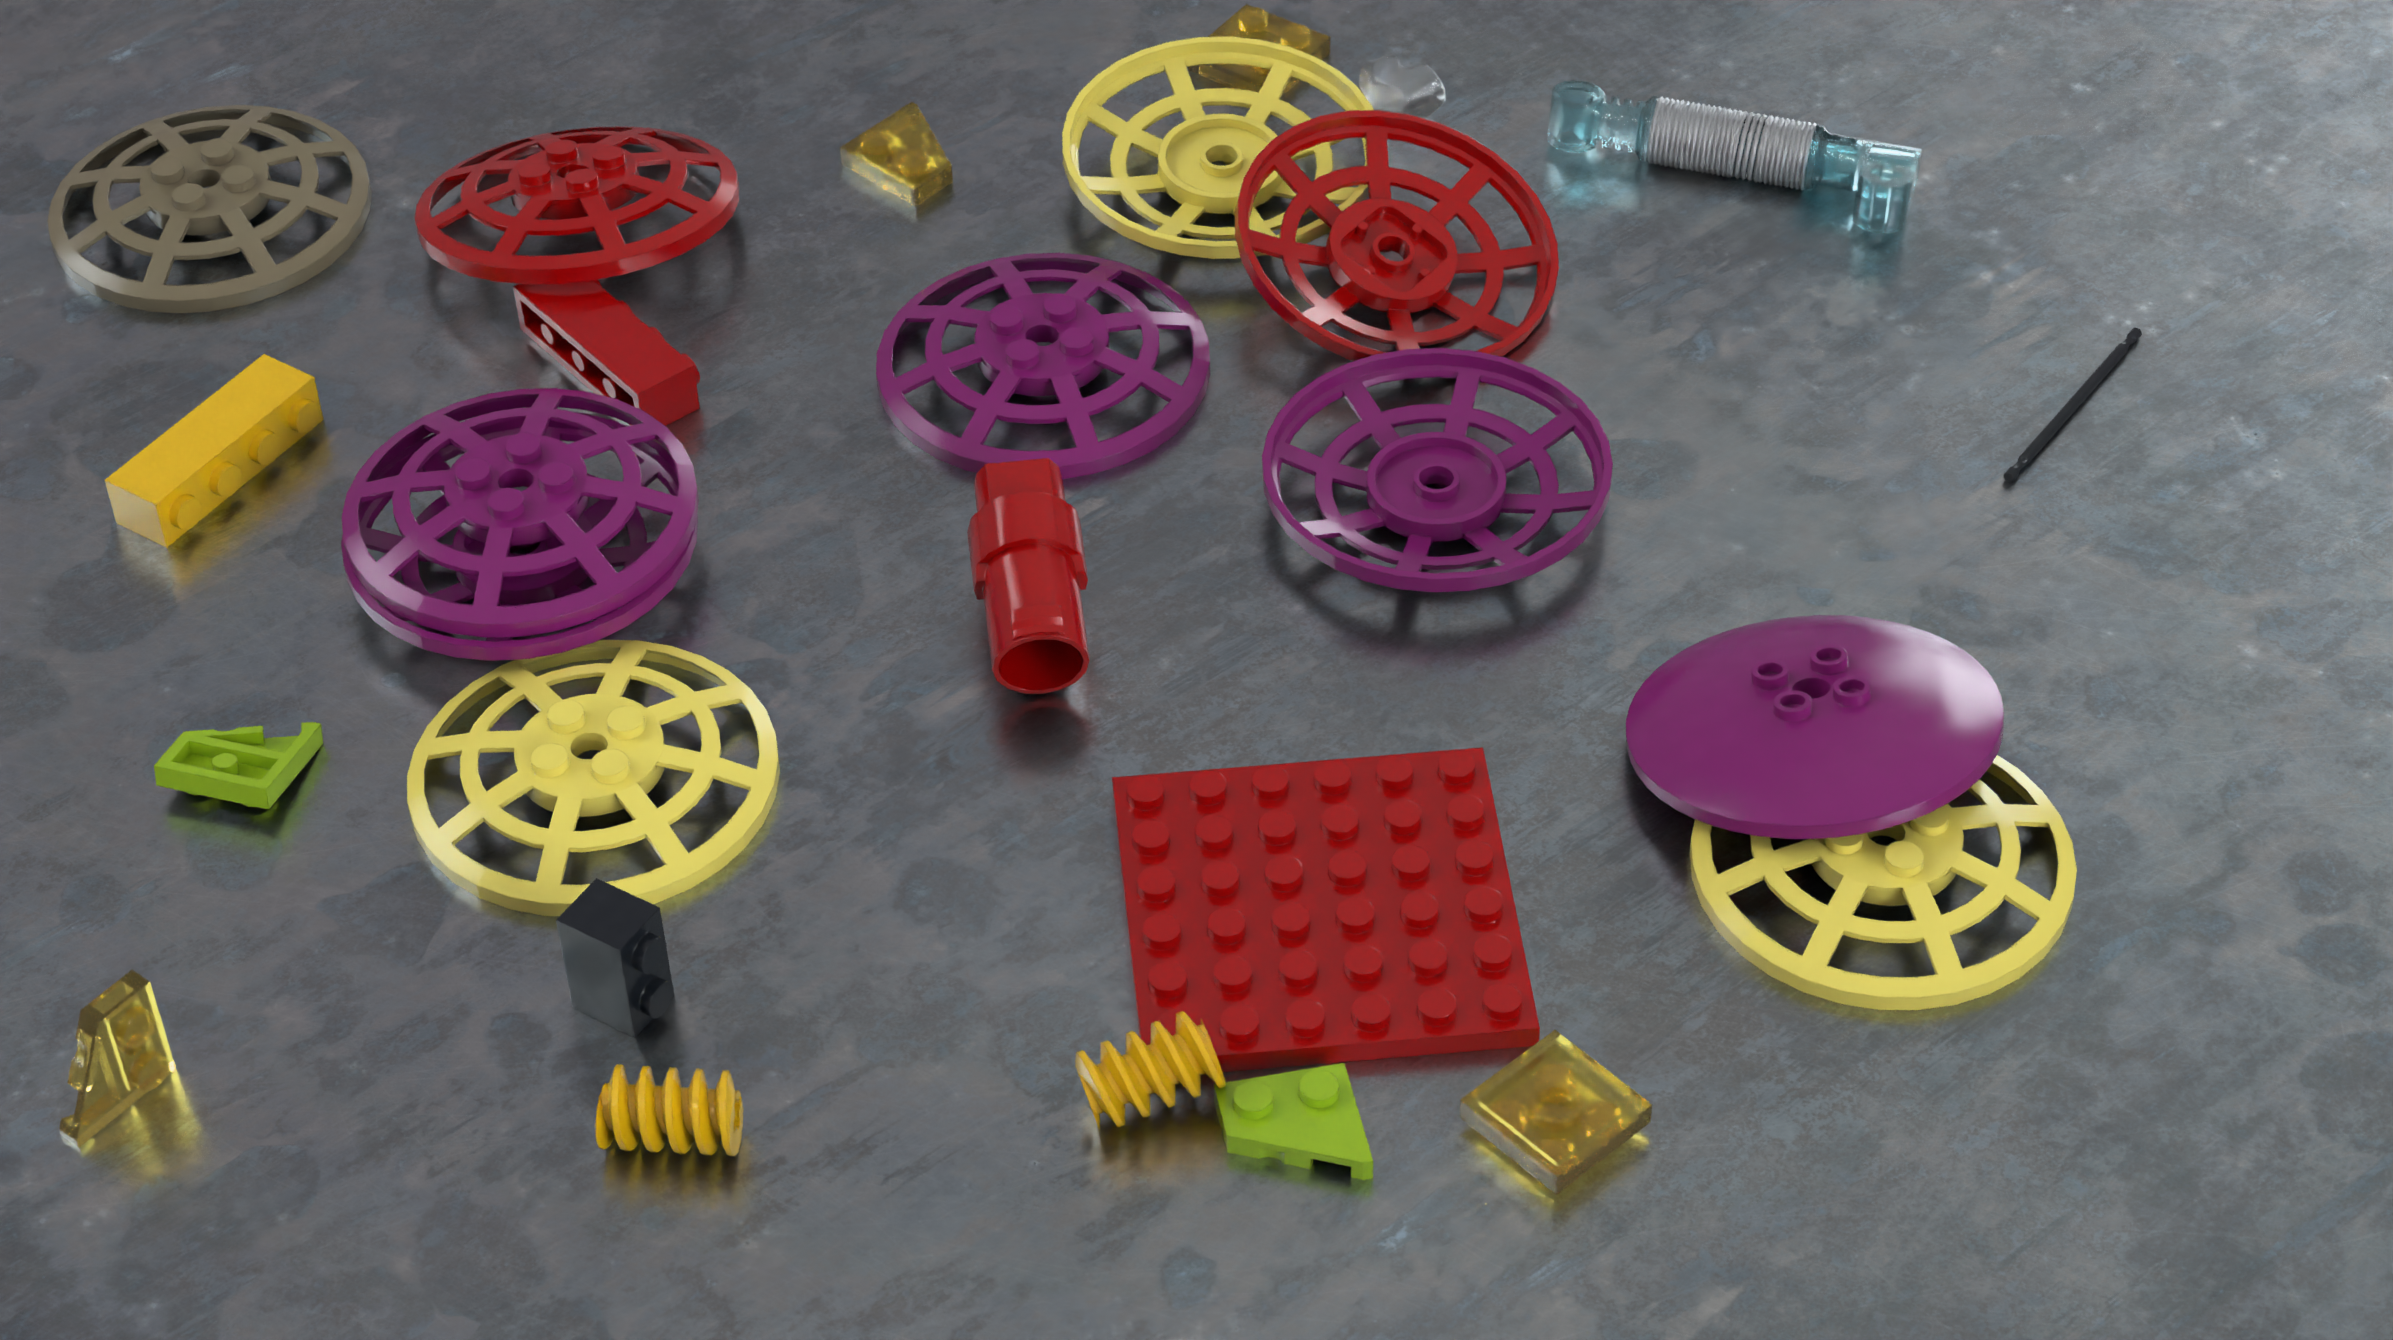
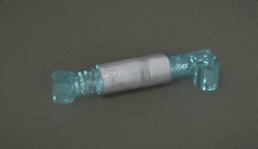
(1738, 142)

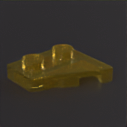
(900, 156)
(117, 1056)

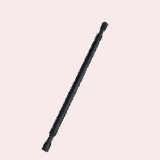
(2069, 408)

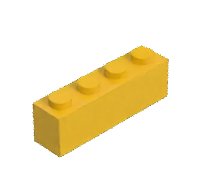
(214, 450)

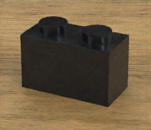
(615, 957)

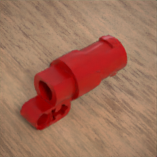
(1030, 574)

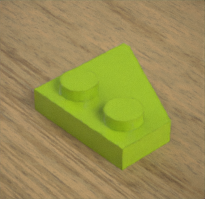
(237, 763)
(1296, 1119)

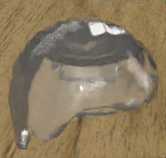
(1401, 88)

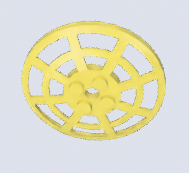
(1193, 145)
(613, 780)
(1903, 873)

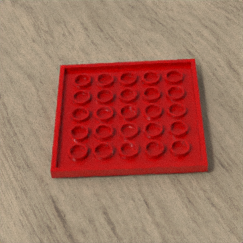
(1324, 909)

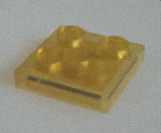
(1258, 24)
(1555, 1111)

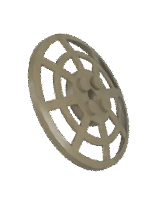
(178, 204)

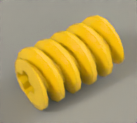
(1148, 1069)
(669, 1113)

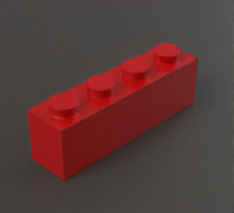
(609, 347)

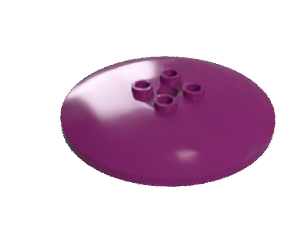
(1885, 740)

